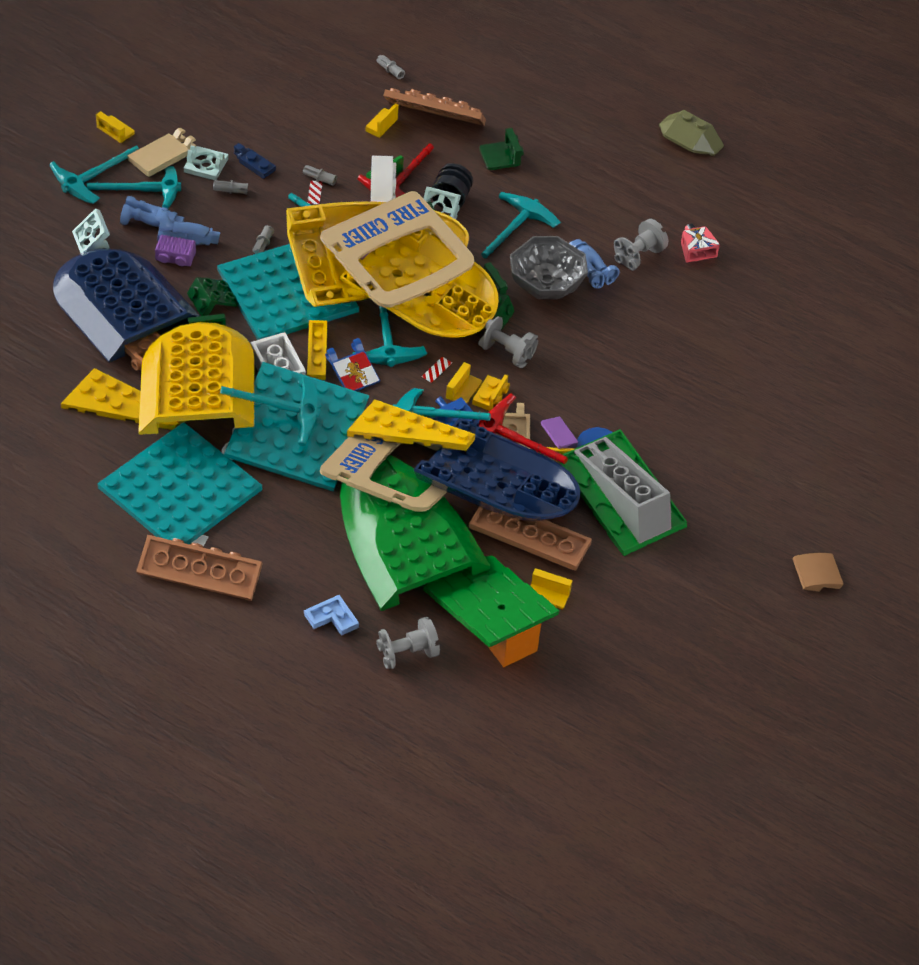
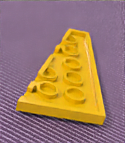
(108, 399)
(407, 427)

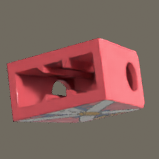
(698, 244)

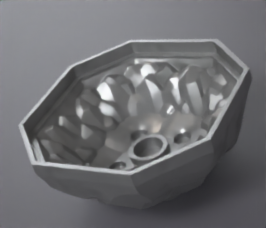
(548, 267)

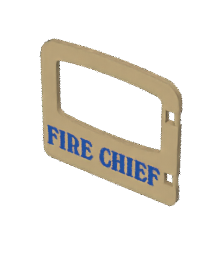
(385, 224)
(358, 461)

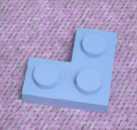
(335, 611)

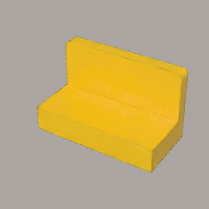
(383, 121)
(113, 127)
(463, 384)
(552, 587)

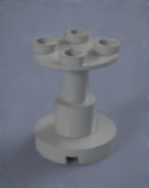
(649, 238)
(520, 347)
(416, 640)

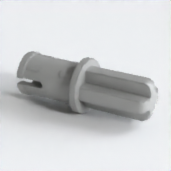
(391, 66)
(320, 175)
(230, 187)
(263, 239)

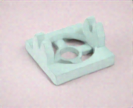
(206, 172)
(454, 198)
(90, 225)

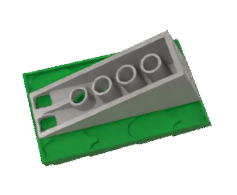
(623, 493)

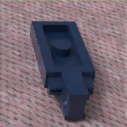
(254, 161)

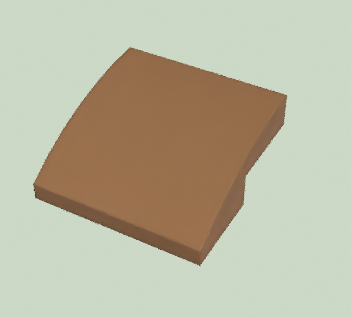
(817, 571)

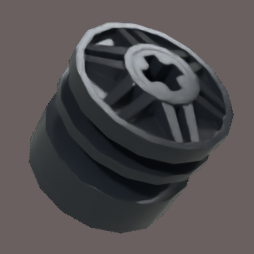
(455, 180)

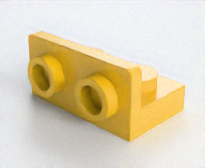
(491, 392)

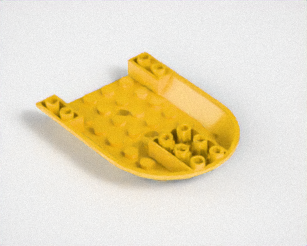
(453, 308)
(169, 376)

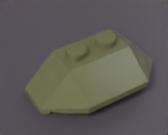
(691, 133)

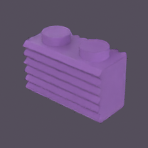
(175, 250)

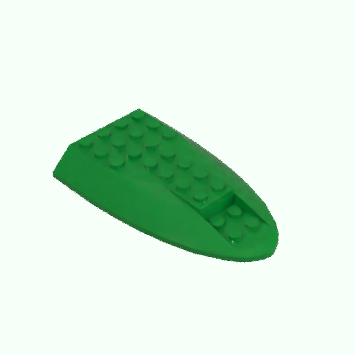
(402, 546)

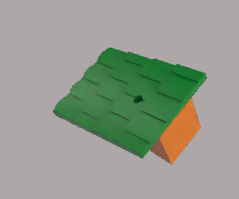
(495, 609)

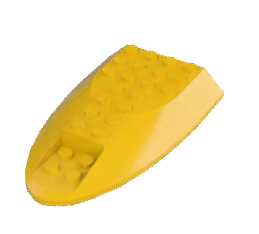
(317, 264)

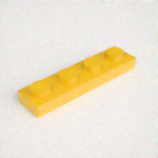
(317, 349)

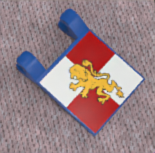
(355, 369)

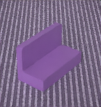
(559, 433)

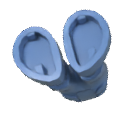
(145, 212)
(187, 230)
(600, 272)

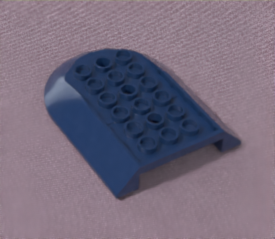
(106, 312)
(502, 477)

